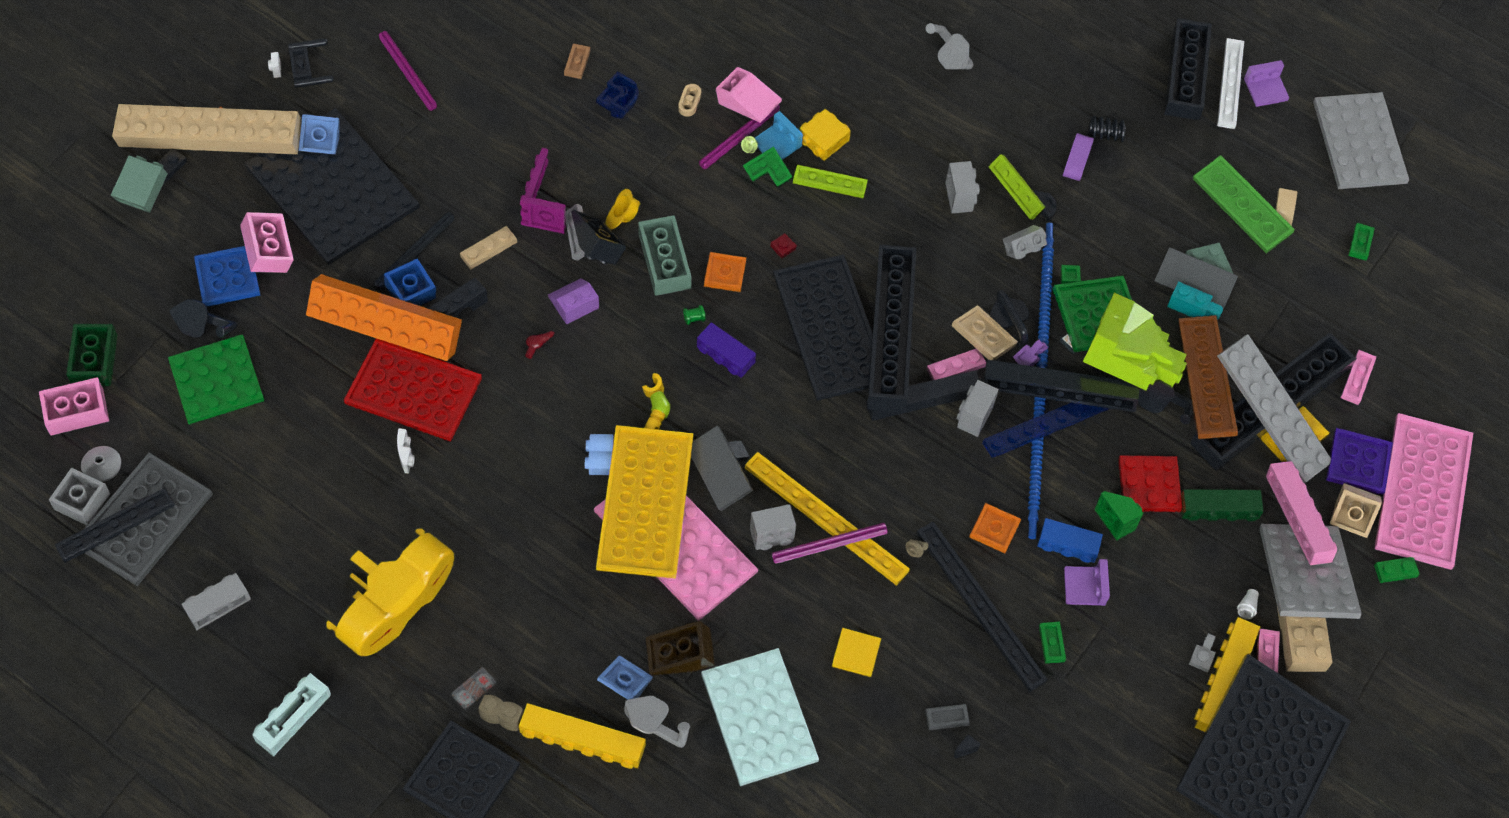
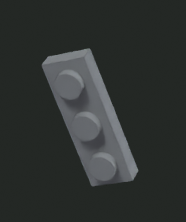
(576, 251)

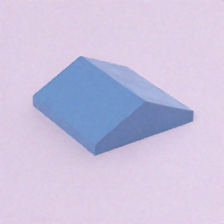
(319, 134)
(625, 678)

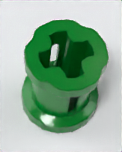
(694, 314)

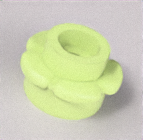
(749, 144)

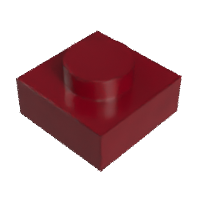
(783, 245)

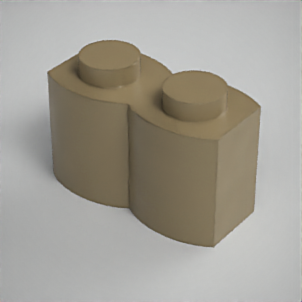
(498, 712)

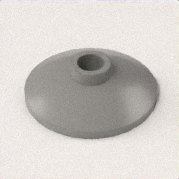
(104, 470)

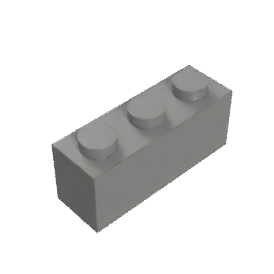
(216, 601)

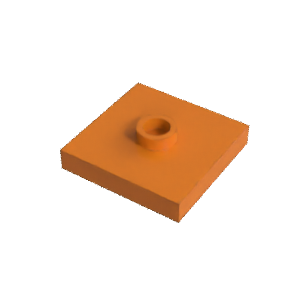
(725, 272)
(995, 528)

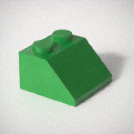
(1118, 513)

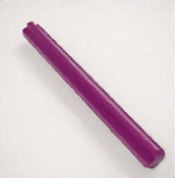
(408, 70)
(733, 140)
(829, 543)

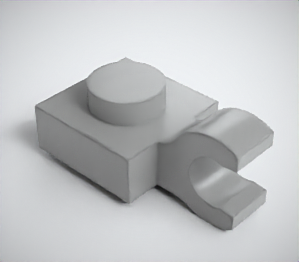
(1202, 655)

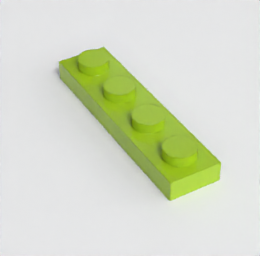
(830, 181)
(1016, 186)

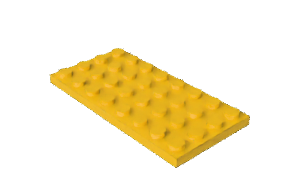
(645, 502)

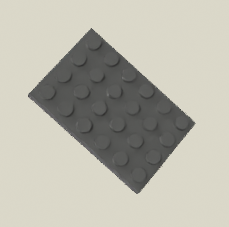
(142, 546)

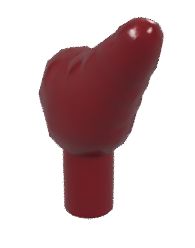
(536, 341)

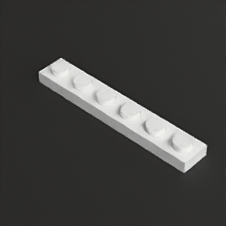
(1230, 83)

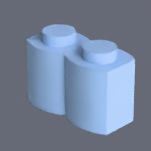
(600, 453)

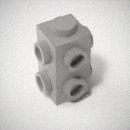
(1025, 241)

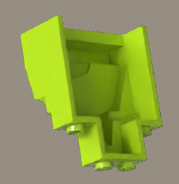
(1133, 346)

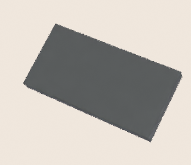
(1196, 274)
(719, 468)

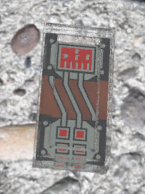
(473, 688)

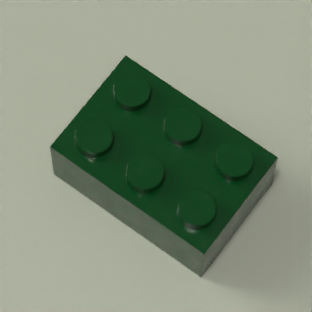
(92, 353)

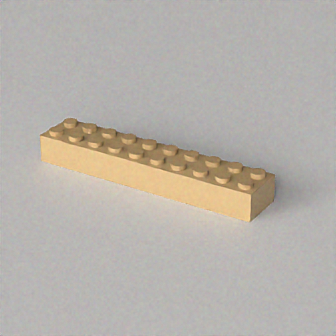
(207, 129)

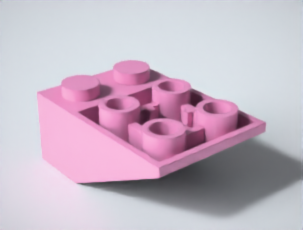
(747, 95)

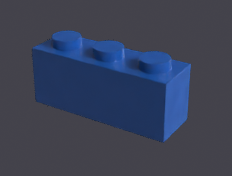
(1070, 540)

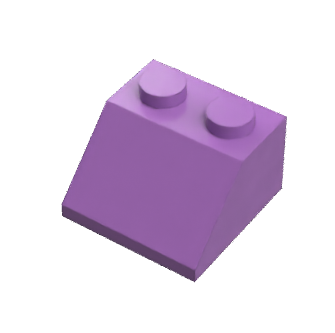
(575, 300)

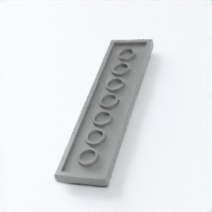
(1274, 408)

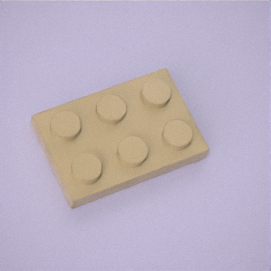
(984, 333)

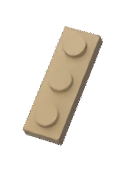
(488, 247)

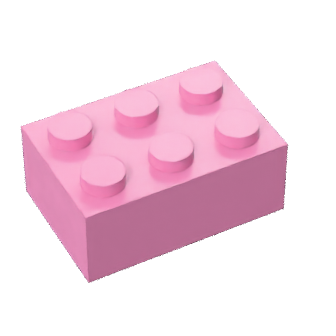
(266, 242)
(74, 406)

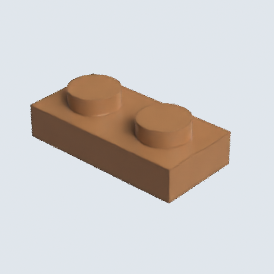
(577, 61)

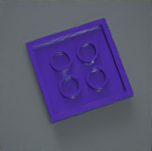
(1359, 461)

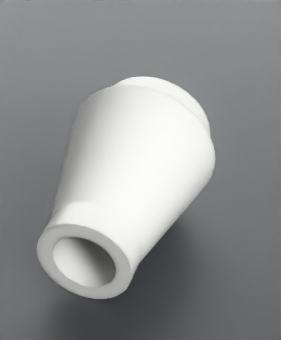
(1248, 606)

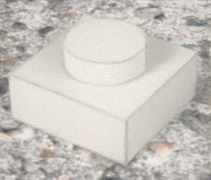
(275, 64)

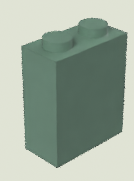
(139, 183)

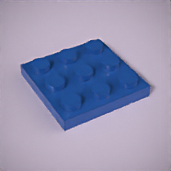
(225, 276)

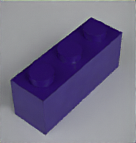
(726, 350)

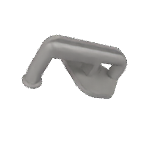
(955, 51)
(648, 714)

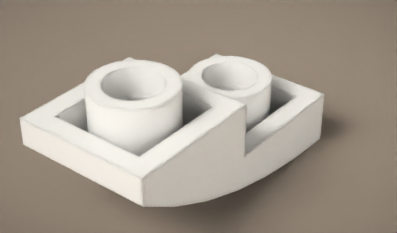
(404, 450)

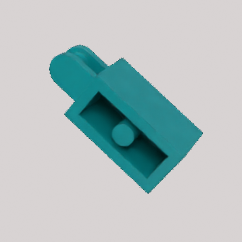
(1193, 302)

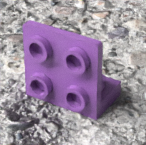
(1265, 83)
(1087, 584)

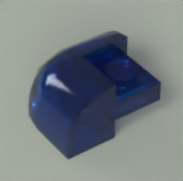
(619, 95)

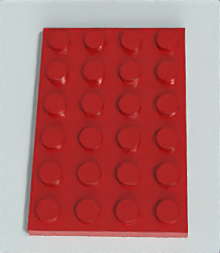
(413, 389)

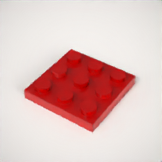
(1151, 482)

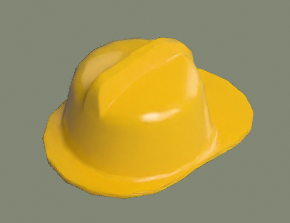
(623, 209)

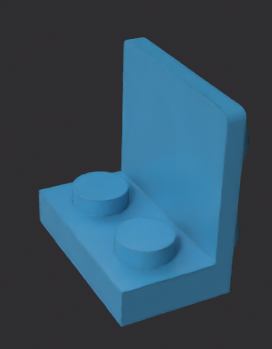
(781, 135)

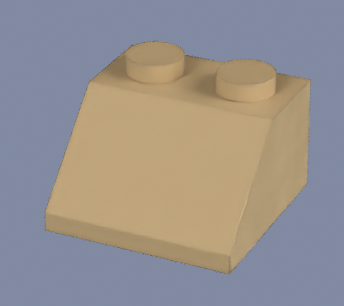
(1355, 510)

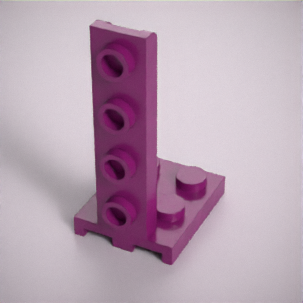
(539, 212)

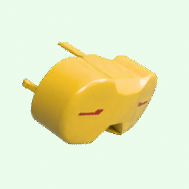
(393, 593)

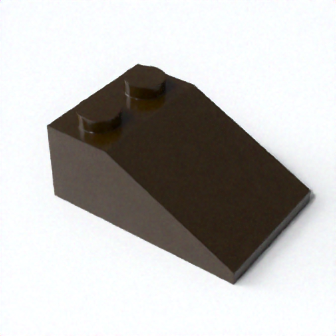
(680, 650)

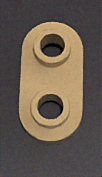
(689, 101)

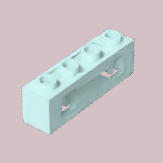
(268, 733)

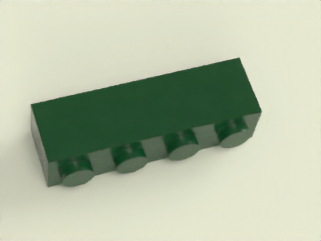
(1221, 504)

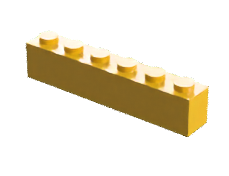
(1239, 643)
(582, 736)

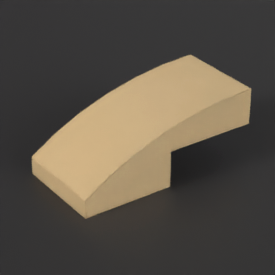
(1286, 204)

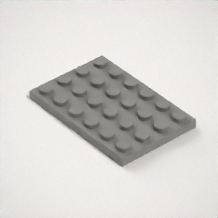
(1360, 140)
(1305, 588)

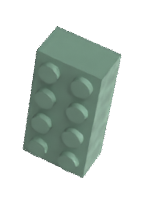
(664, 255)

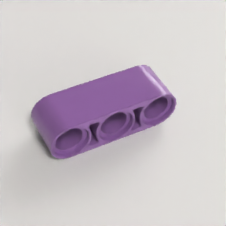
(1078, 157)

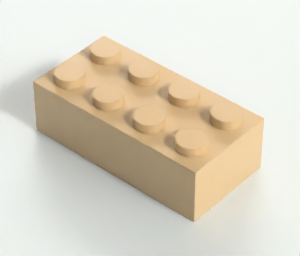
(1305, 644)

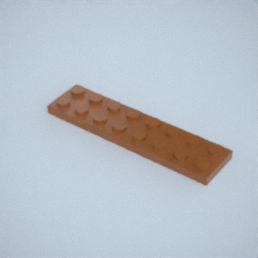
(1207, 377)

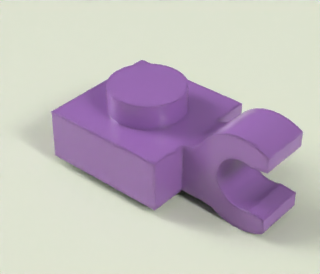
(1028, 354)

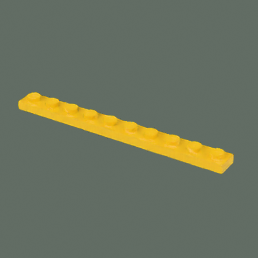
(825, 517)

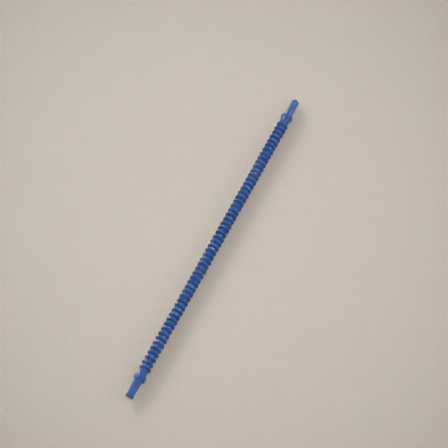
(1040, 402)

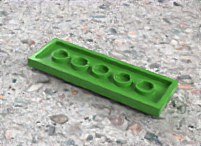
(1243, 204)

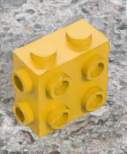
(824, 134)

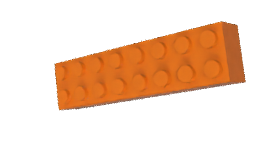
(383, 317)

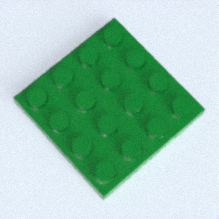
(1084, 305)
(215, 379)

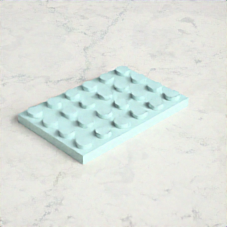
(759, 717)

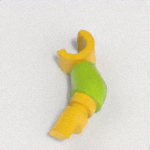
(660, 404)

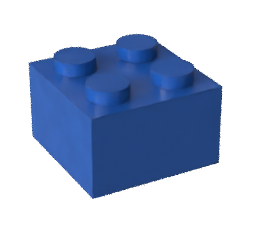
(410, 283)

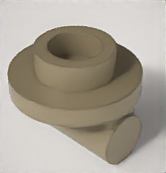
(916, 548)

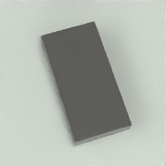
(947, 717)

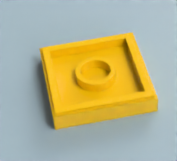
(856, 652)

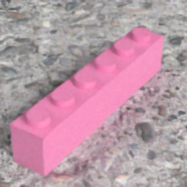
(1301, 513)

